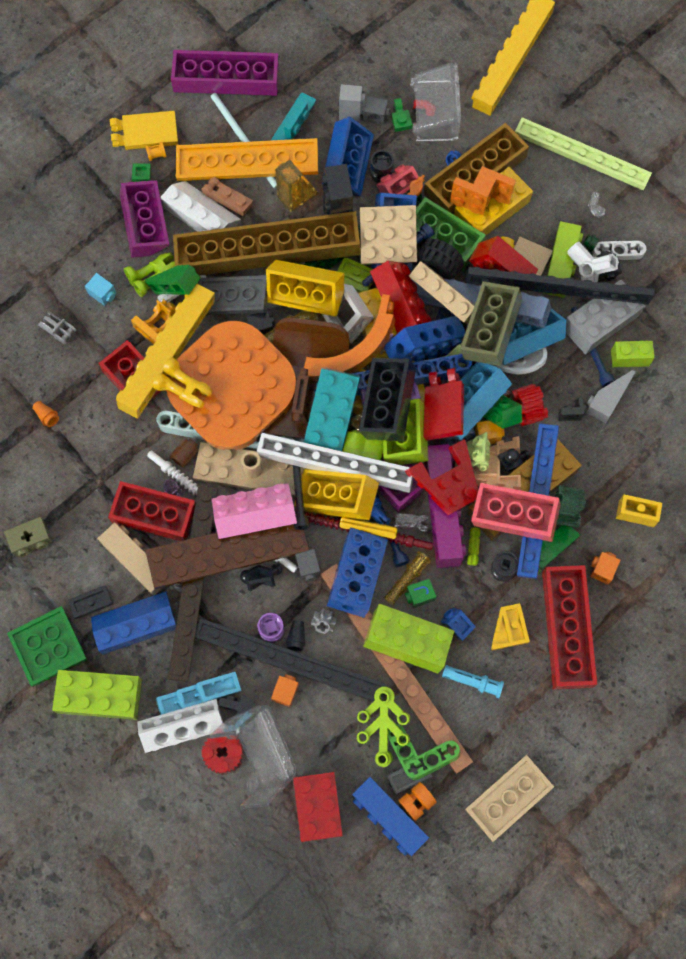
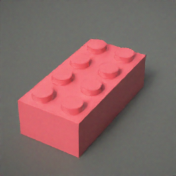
(516, 512)

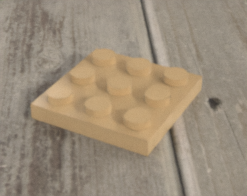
(388, 234)

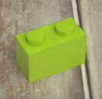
(632, 354)

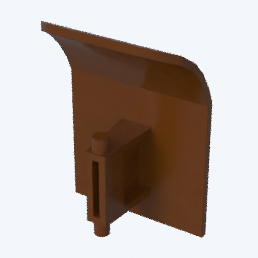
(296, 341)

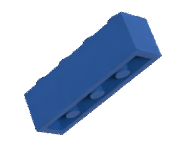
(390, 817)

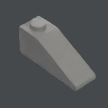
(608, 397)

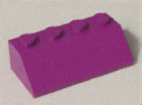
(143, 218)

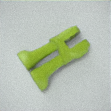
(160, 264)

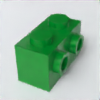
(505, 412)

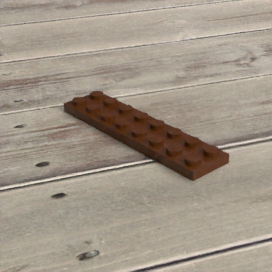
(212, 556)

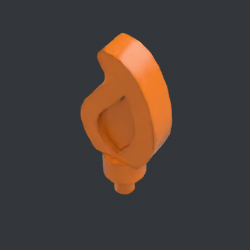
(416, 186)

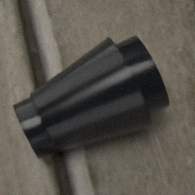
(296, 636)

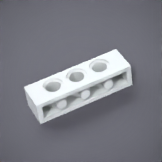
(179, 725)

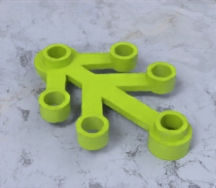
(384, 722)

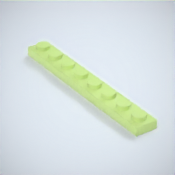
(583, 153)

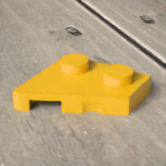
(510, 628)

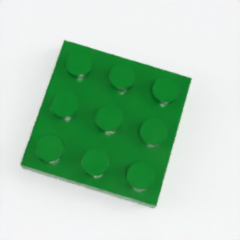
(47, 646)

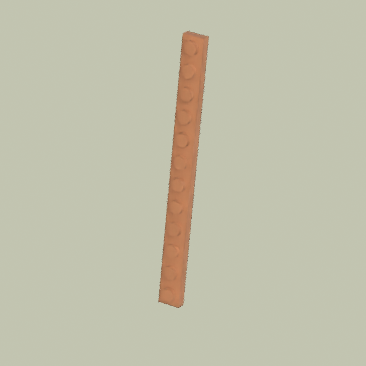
(409, 688)

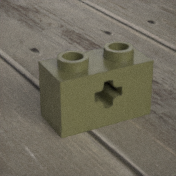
(18, 537)

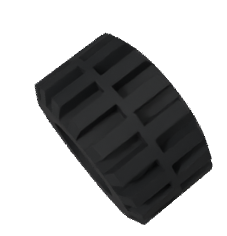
(441, 258)

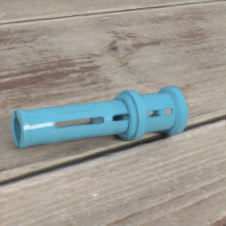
(482, 683)

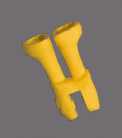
(172, 369)

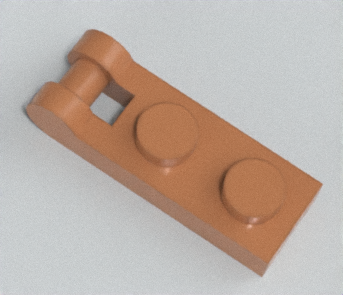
(227, 196)

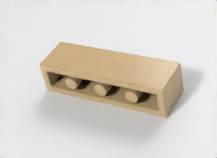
(443, 291)
(129, 554)

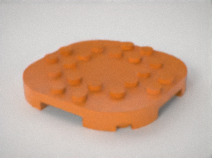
(248, 383)

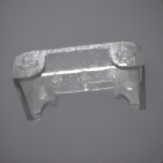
(437, 103)

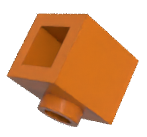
(604, 567)

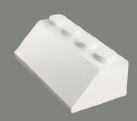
(196, 208)

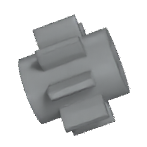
(324, 621)

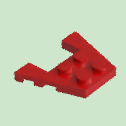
(453, 488)

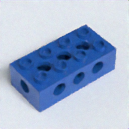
(426, 340)
(368, 566)

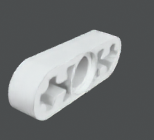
(633, 255)

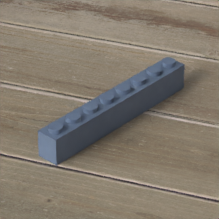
(532, 310)

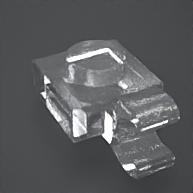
(406, 521)

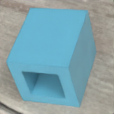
(100, 289)

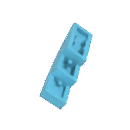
(199, 693)

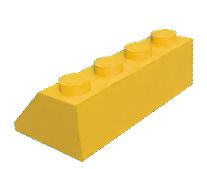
(304, 287)

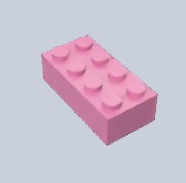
(253, 510)

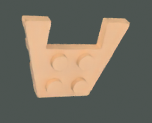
(492, 474)

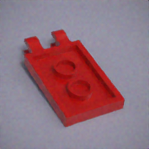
(443, 407)

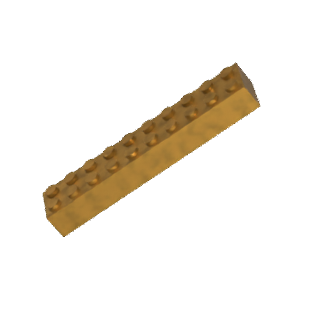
(265, 242)

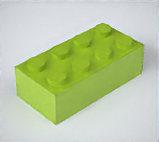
(408, 638)
(97, 694)

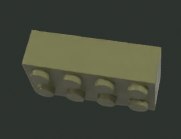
(491, 323)

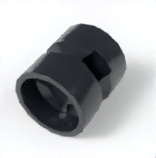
(381, 164)
(504, 566)

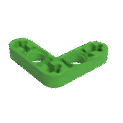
(414, 759)

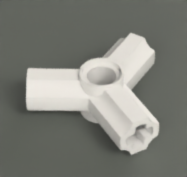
(591, 266)

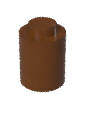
(184, 452)

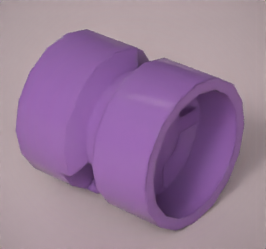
(271, 627)

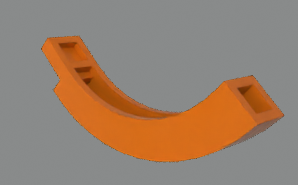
(364, 352)

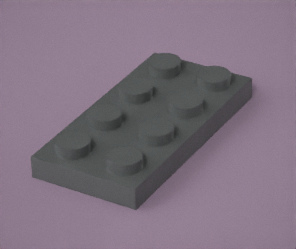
(237, 294)

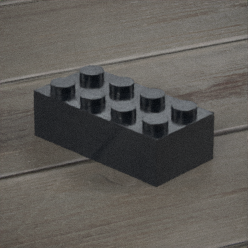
(336, 190)
(387, 399)

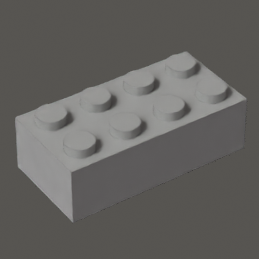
(599, 321)

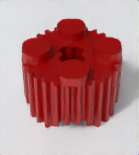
(532, 404)
(222, 764)

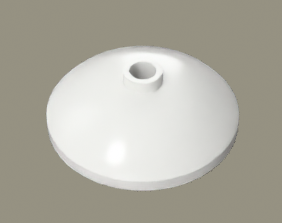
(526, 364)

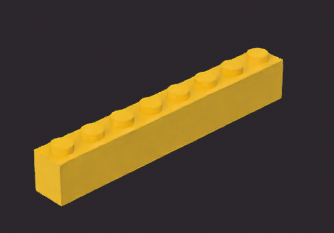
(512, 56)
(168, 344)

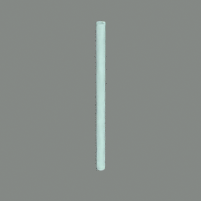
(236, 128)

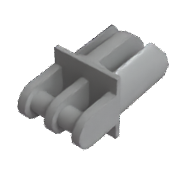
(58, 328)

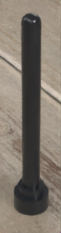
(301, 518)

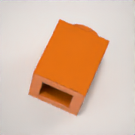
(285, 690)

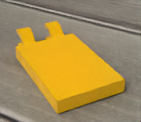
(145, 130)

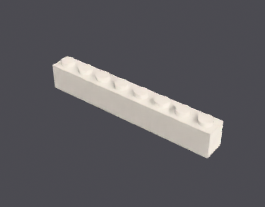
(331, 460)

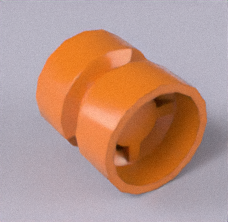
(422, 795)

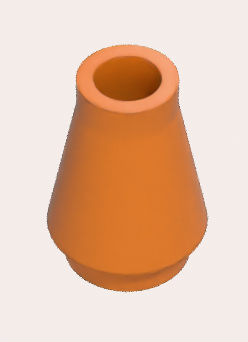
(46, 414)

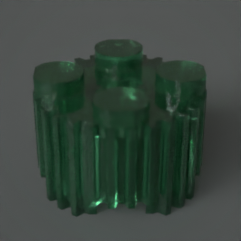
(571, 502)

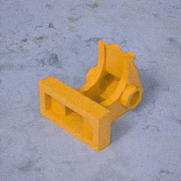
(146, 328)

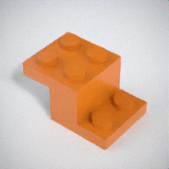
(485, 187)

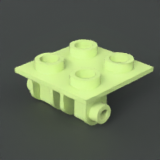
(479, 452)

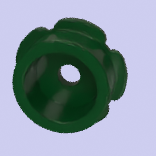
(590, 242)

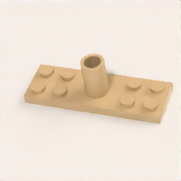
(233, 469)

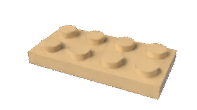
(509, 798)

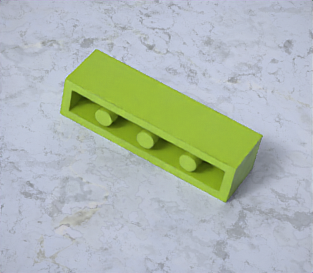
(561, 263)

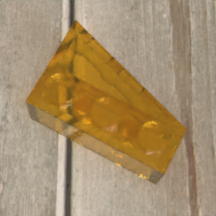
(293, 186)

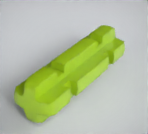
(473, 549)

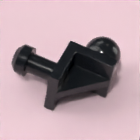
(512, 459)
(260, 575)

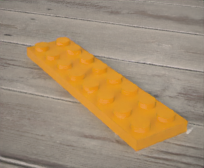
(244, 159)

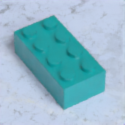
(332, 409)

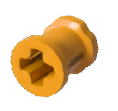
(156, 151)

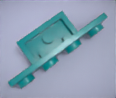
(295, 118)

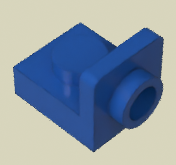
(459, 622)

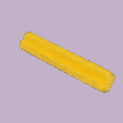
(369, 527)

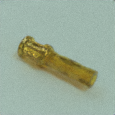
(412, 571)

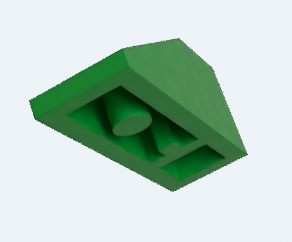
(174, 281)
(562, 539)

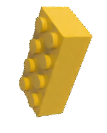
(498, 212)
(338, 494)

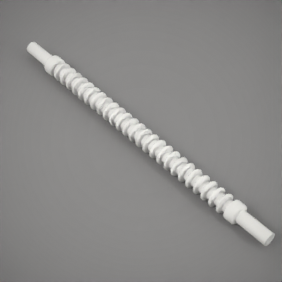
(166, 467)

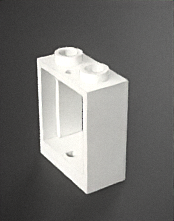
(361, 317)

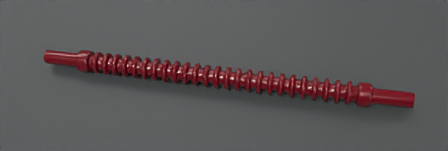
(409, 540)

